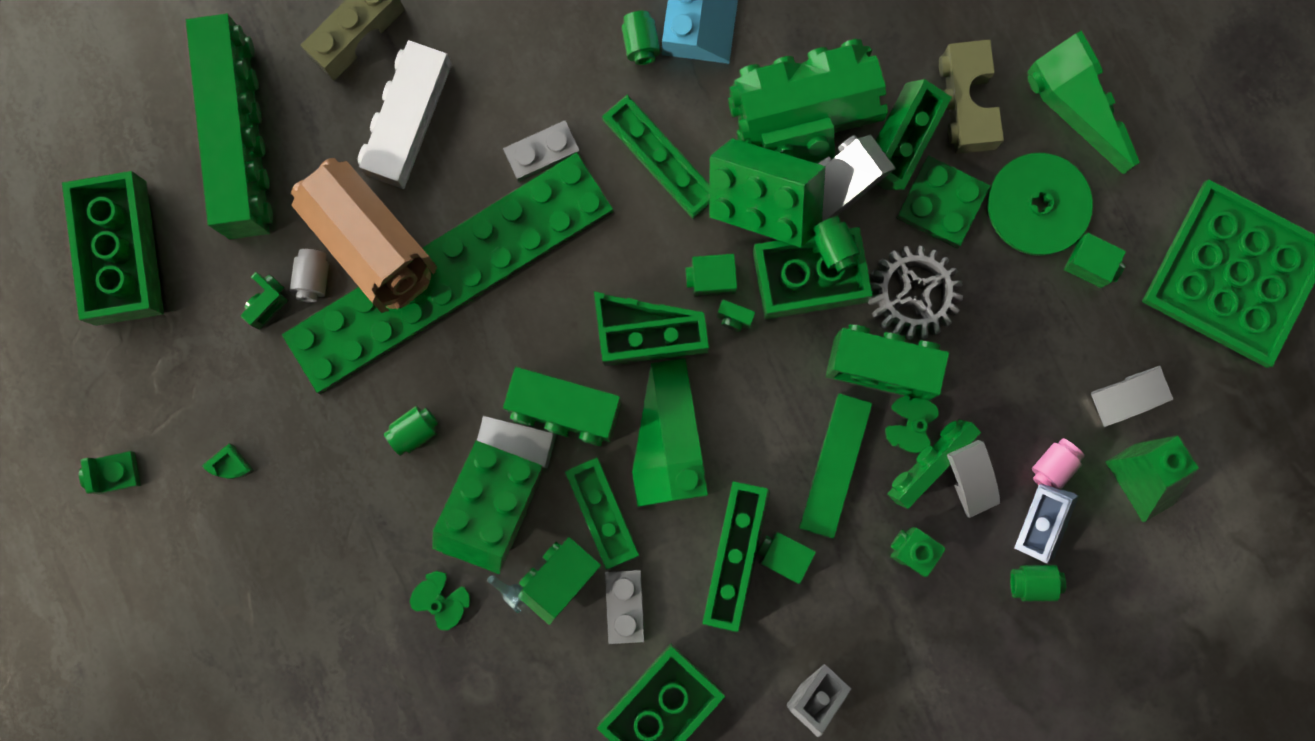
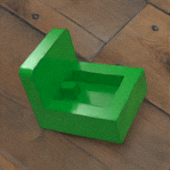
(916, 550)

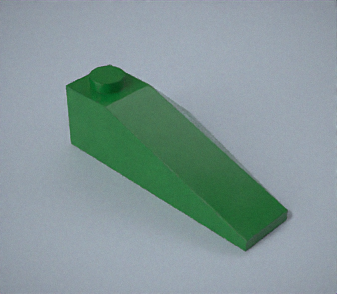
(1072, 89)
(668, 445)

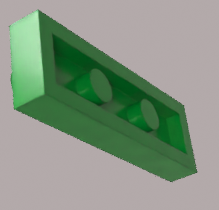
(932, 463)
(601, 513)

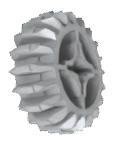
(940, 277)

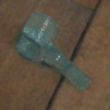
(510, 593)

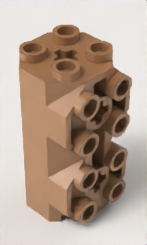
(363, 235)

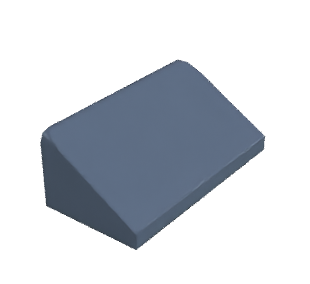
(1046, 522)

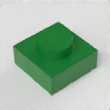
(735, 316)

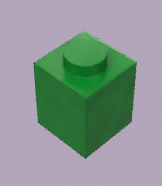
(1096, 261)
(712, 275)
(785, 556)

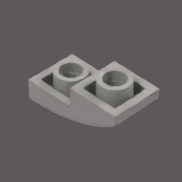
(1132, 396)
(518, 440)
(975, 478)

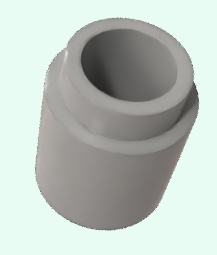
(309, 275)

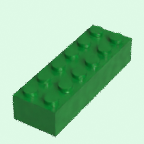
(228, 127)

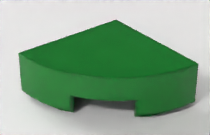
(228, 464)

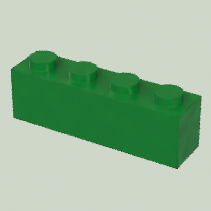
(736, 556)

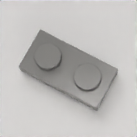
(541, 150)
(624, 606)

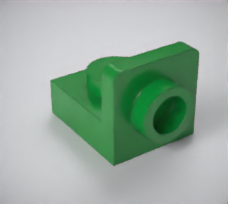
(264, 306)
(109, 473)

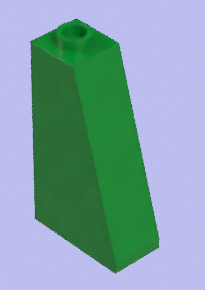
(1153, 474)

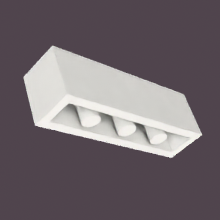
(404, 114)

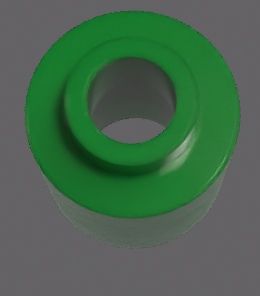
(640, 37)
(836, 244)
(411, 430)
(1037, 583)

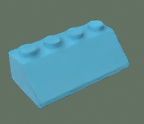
(699, 29)

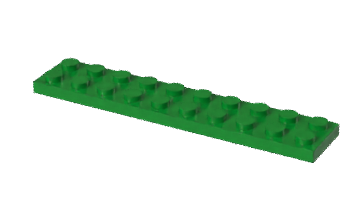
(468, 263)

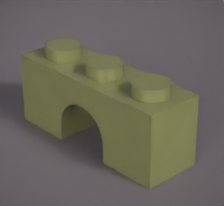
(335, 40)
(971, 126)

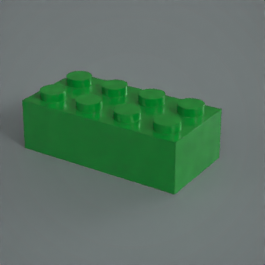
(112, 248)

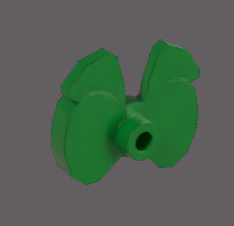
(913, 435)
(447, 610)

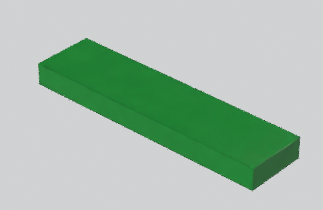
(659, 156)
(835, 466)

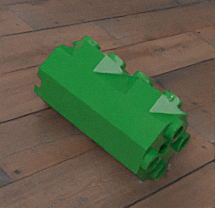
(830, 84)

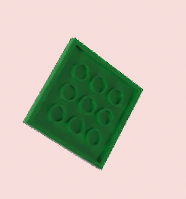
(1236, 274)

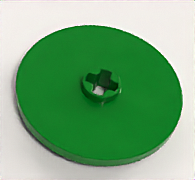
(1059, 186)

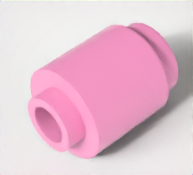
(1058, 464)

